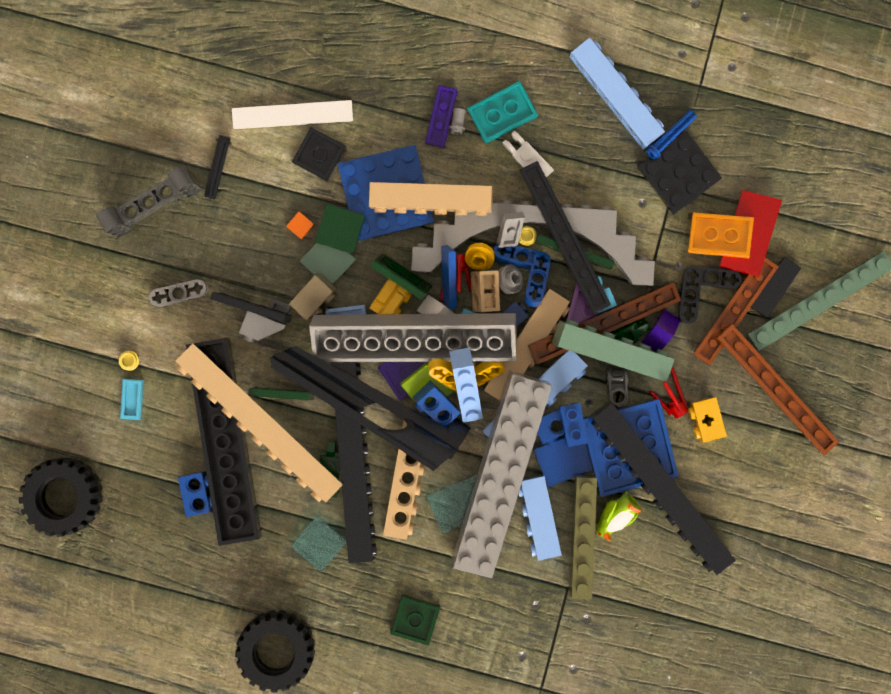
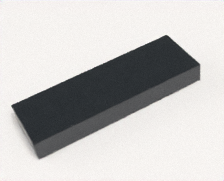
(776, 287)

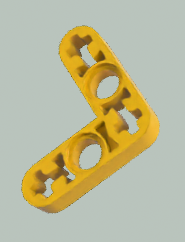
(487, 370)

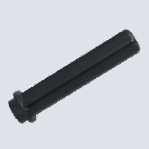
(217, 166)

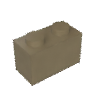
(313, 296)

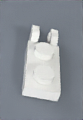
(526, 154)

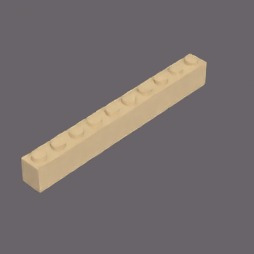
(258, 423)

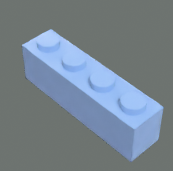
(466, 384)
(540, 518)

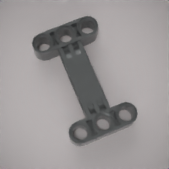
(118, 223)

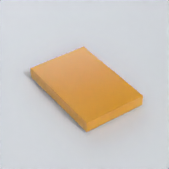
(721, 235)

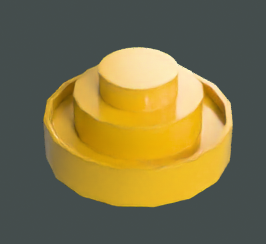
(479, 256)

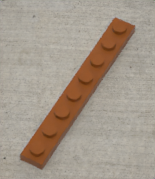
(777, 389)

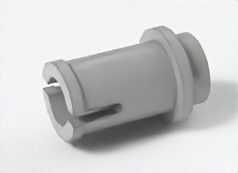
(457, 121)

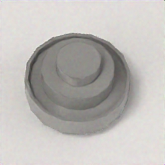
(510, 279)

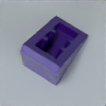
(662, 331)

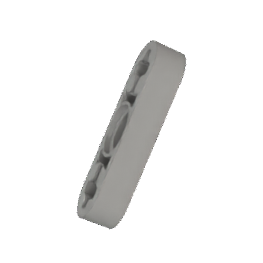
(165, 301)

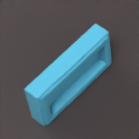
(132, 399)

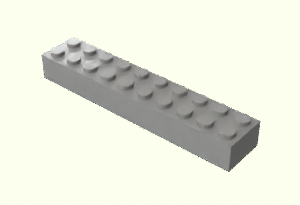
(413, 337)
(500, 474)

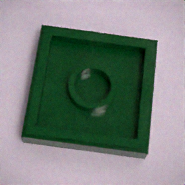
(340, 228)
(415, 620)

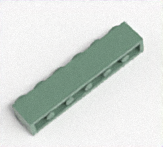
(613, 351)

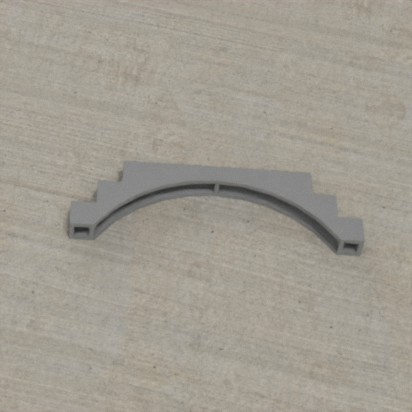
(593, 225)

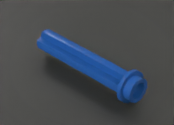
(654, 150)

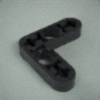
(701, 280)

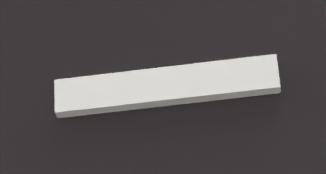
(292, 114)

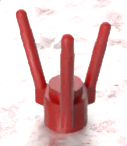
(461, 266)
(677, 406)

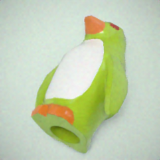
(617, 515)

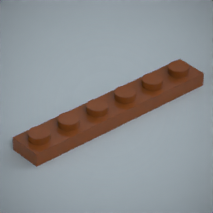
(734, 311)

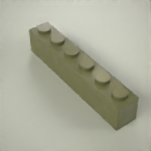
(583, 536)

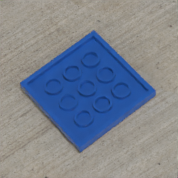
(386, 167)
(650, 426)

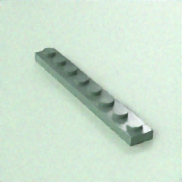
(820, 301)

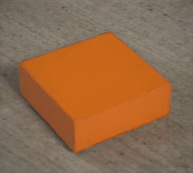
(300, 225)

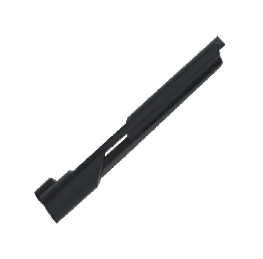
(421, 438)

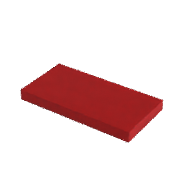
(765, 213)

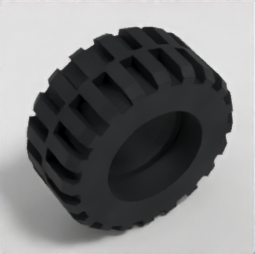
(35, 502)
(270, 677)

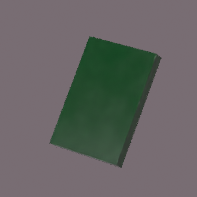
(401, 276)
(280, 393)

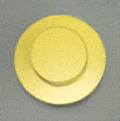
(528, 236)
(129, 360)

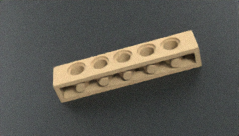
(392, 526)

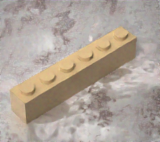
(431, 198)
(538, 327)

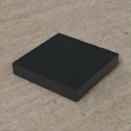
(319, 154)

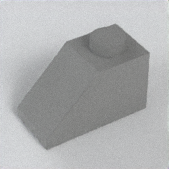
(259, 327)

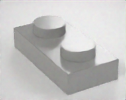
(510, 229)

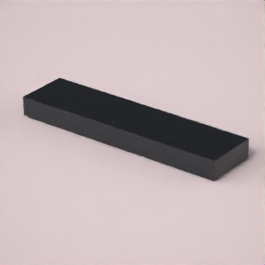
(251, 307)

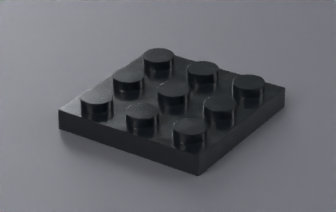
(680, 173)

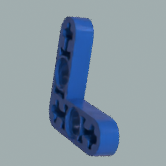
(531, 264)

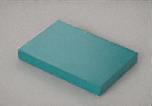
(502, 112)

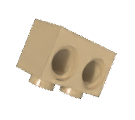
(485, 291)

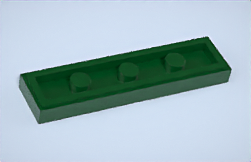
(593, 258)

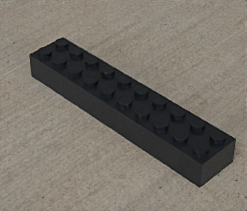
(226, 457)

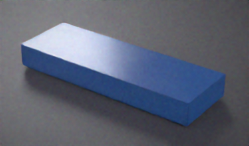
(449, 277)

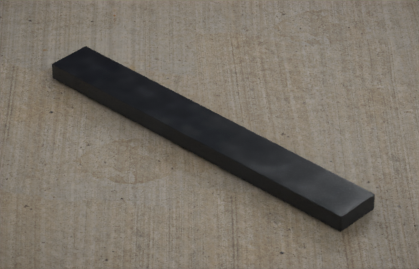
(565, 237)

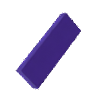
(441, 116)

